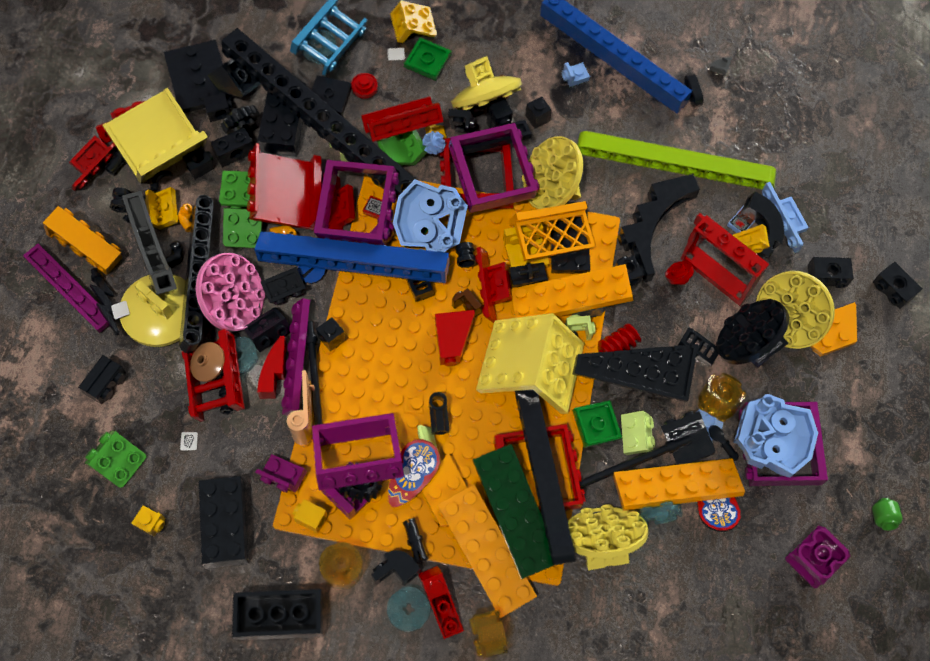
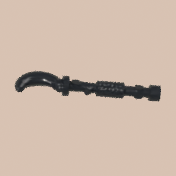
(154, 185)

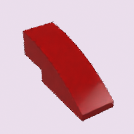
(273, 370)

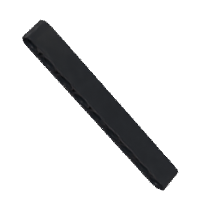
(194, 263)
(545, 478)

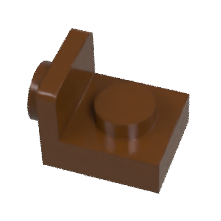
(468, 300)

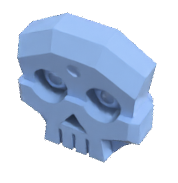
(414, 214)
(793, 440)

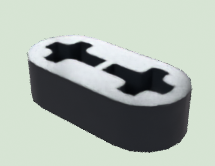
(696, 96)

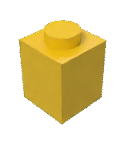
(310, 515)

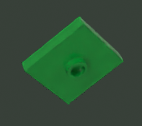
(427, 58)
(597, 424)

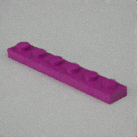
(66, 286)
(295, 360)

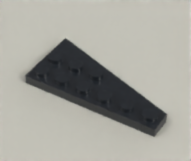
(649, 370)

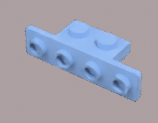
(791, 216)

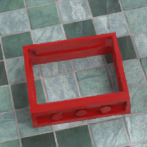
(506, 170)
(731, 247)
(570, 458)

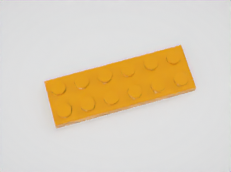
(573, 293)
(678, 484)
(486, 550)

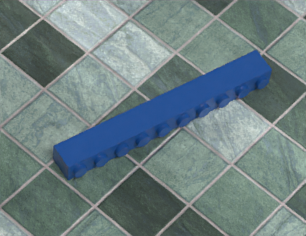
(616, 53)
(352, 257)

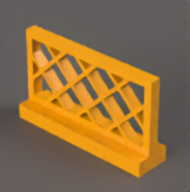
(546, 216)

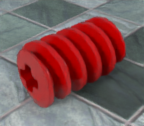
(620, 339)

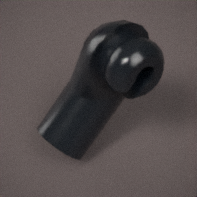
(176, 253)

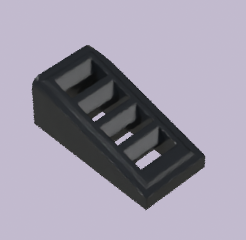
(423, 293)
(696, 337)

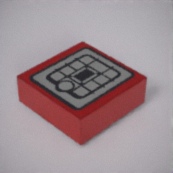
(373, 207)

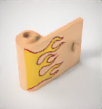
(301, 420)

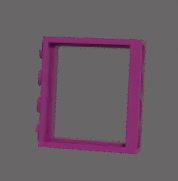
(326, 199)
(477, 204)
(355, 430)
(818, 462)

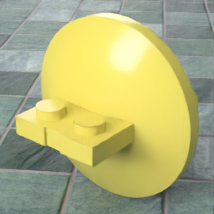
(484, 85)
(558, 170)
(808, 306)
(153, 317)
(607, 535)

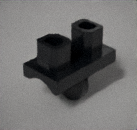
(528, 274)

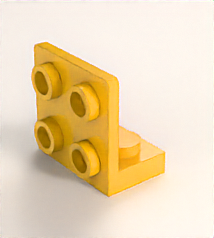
(412, 18)
(513, 247)

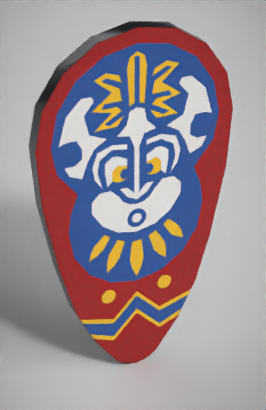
(419, 465)
(719, 514)

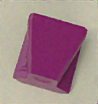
(818, 557)

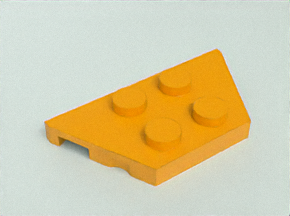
(842, 333)
(443, 486)

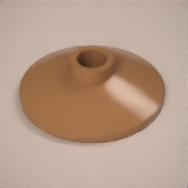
(207, 362)

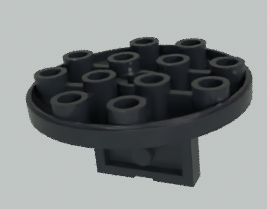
(753, 333)

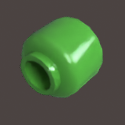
(887, 514)

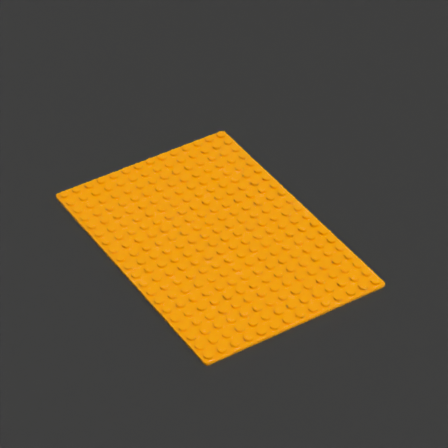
(396, 354)

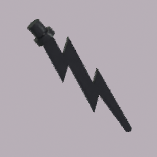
(101, 291)

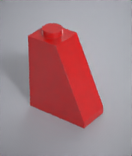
(452, 335)

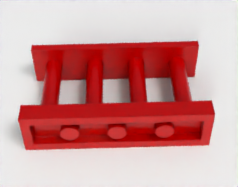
(402, 118)
(230, 380)

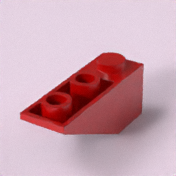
(440, 602)

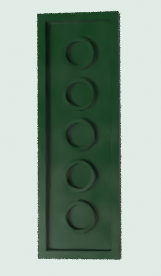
(515, 510)

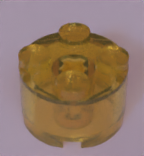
(721, 396)
(337, 554)
(489, 634)

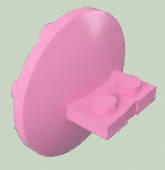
(229, 291)

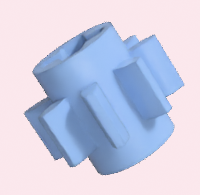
(433, 142)

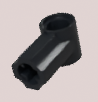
(438, 415)

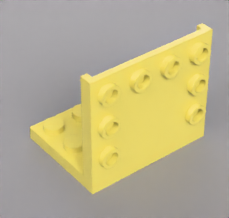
(154, 135)
(534, 356)

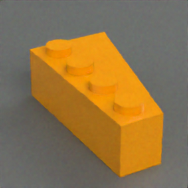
(82, 240)

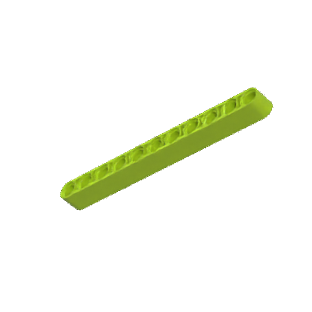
(676, 160)

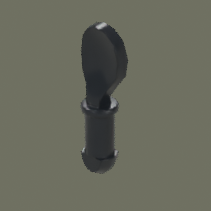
(718, 435)

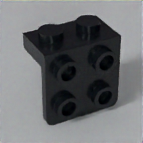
(690, 425)

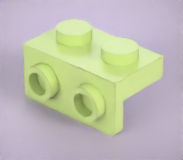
(637, 433)

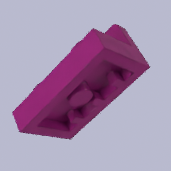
(283, 473)

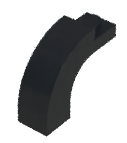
(765, 212)

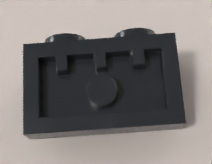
(462, 120)
(267, 329)

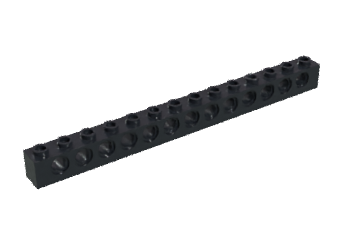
(293, 87)

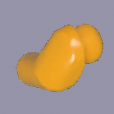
(184, 216)
(283, 230)

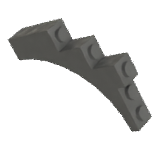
(147, 243)

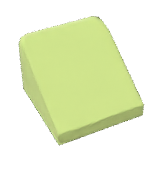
(426, 434)

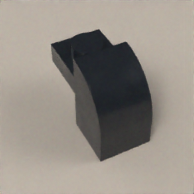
(398, 563)

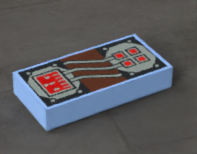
(740, 222)

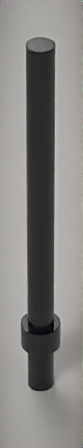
(311, 342)
(670, 446)

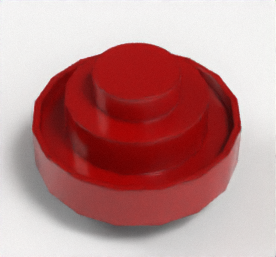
(364, 85)
(679, 272)

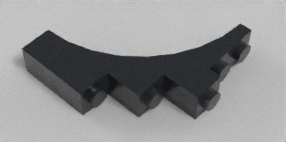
(662, 199)

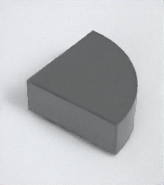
(721, 66)

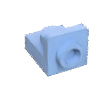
(575, 74)

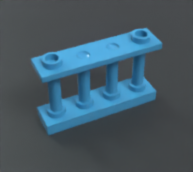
(321, 20)

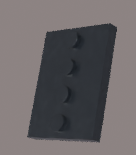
(190, 71)

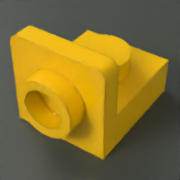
(149, 521)

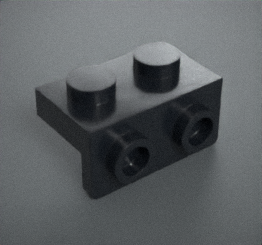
(283, 285)

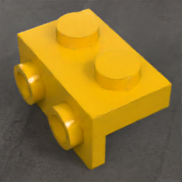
(162, 207)
(754, 238)

